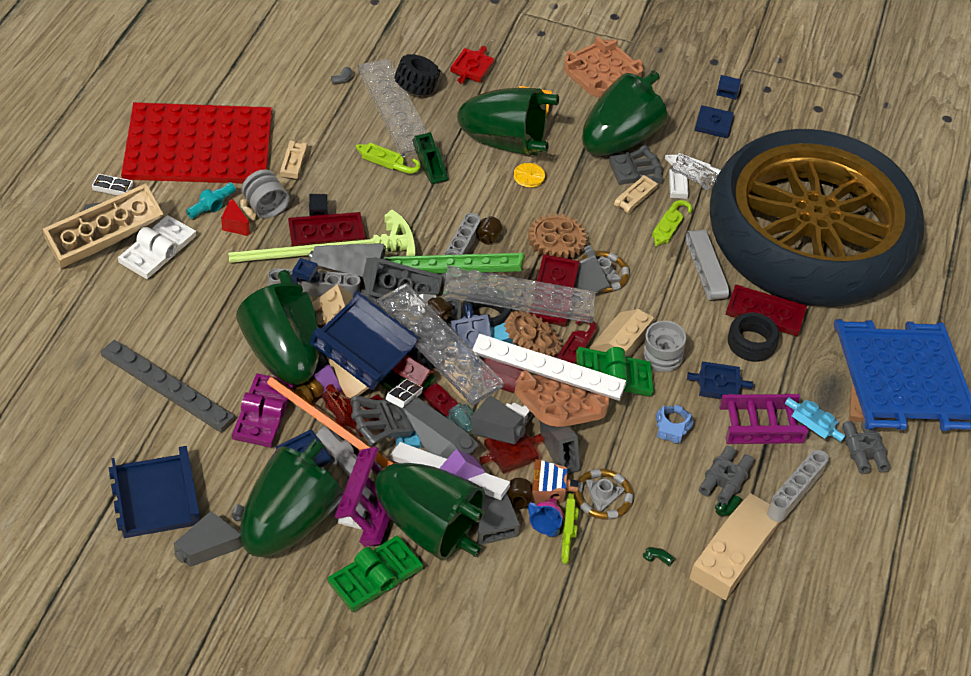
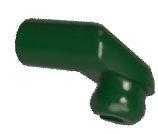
(726, 510)
(659, 553)

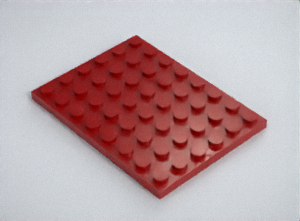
(196, 142)

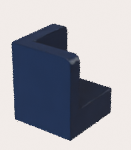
(305, 270)

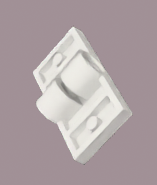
(156, 246)

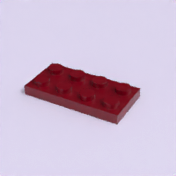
(326, 229)
(558, 272)
(785, 313)

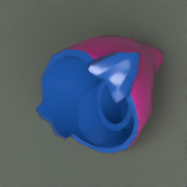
(546, 517)

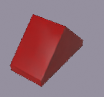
(234, 220)

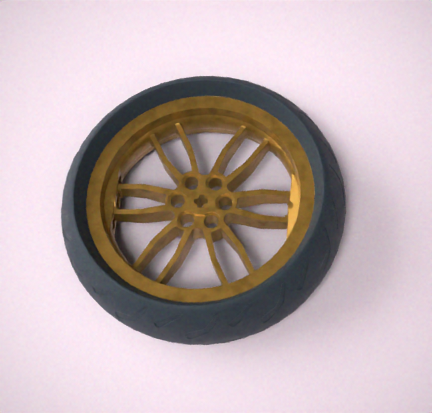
(806, 276)

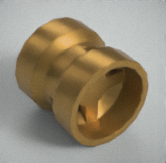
(310, 389)

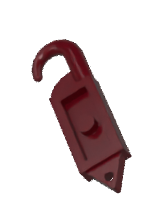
(575, 340)

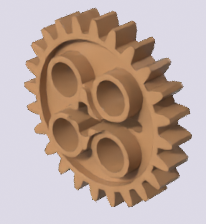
(557, 236)
(532, 333)

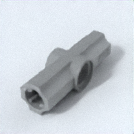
(339, 451)

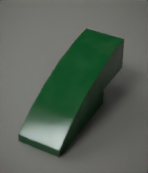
(430, 158)

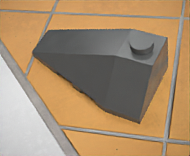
(385, 276)
(437, 432)

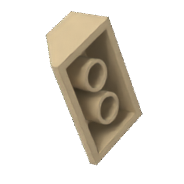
(625, 331)

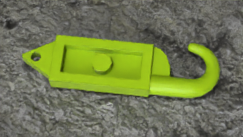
(386, 158)
(669, 223)
(569, 529)

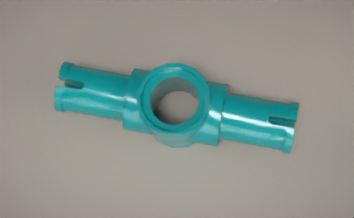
(210, 200)

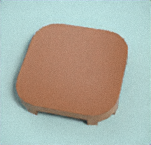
(600, 65)
(559, 402)

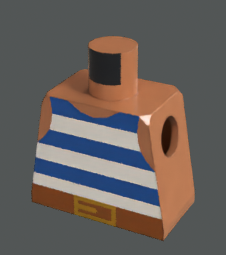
(551, 482)

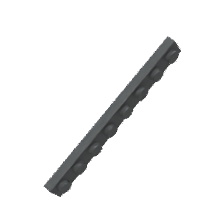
(168, 386)

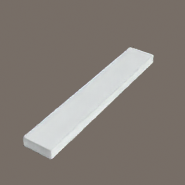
(405, 453)

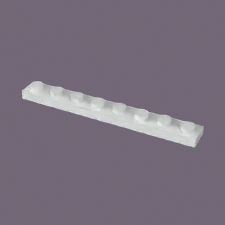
(549, 367)

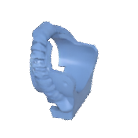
(669, 430)

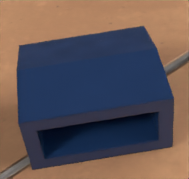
(728, 87)

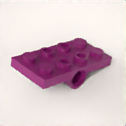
(260, 413)

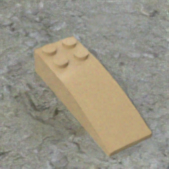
(101, 225)
(325, 309)
(734, 547)

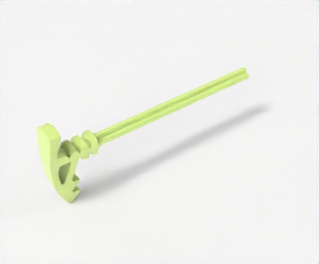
(393, 242)

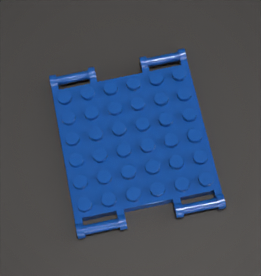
(905, 374)

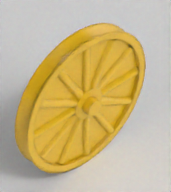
(529, 175)

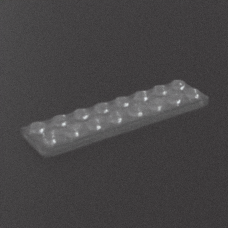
(393, 104)
(519, 294)
(441, 345)

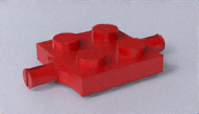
(472, 64)

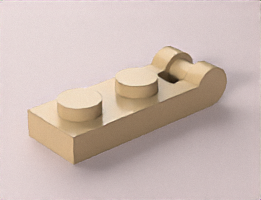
(293, 159)
(636, 194)

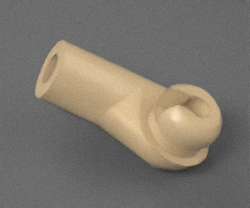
(248, 212)

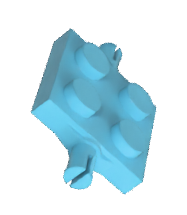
(814, 418)

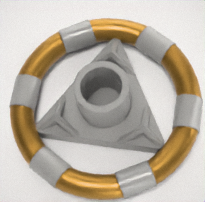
(609, 272)
(604, 493)

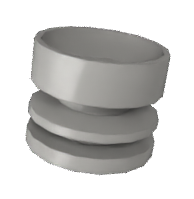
(265, 193)
(664, 346)

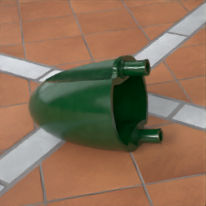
(624, 115)
(508, 119)
(279, 329)
(287, 501)
(431, 506)

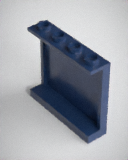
(364, 341)
(154, 495)

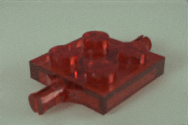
(340, 407)
(509, 455)

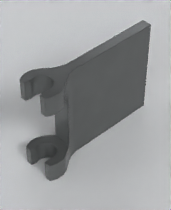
(590, 273)

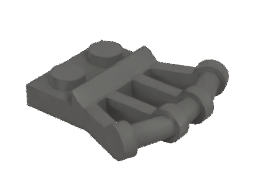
(626, 166)
(390, 416)

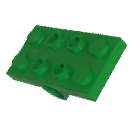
(616, 364)
(374, 573)

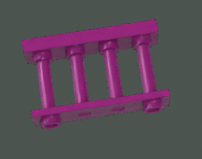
(762, 434)
(378, 519)

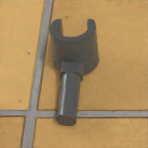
(238, 512)

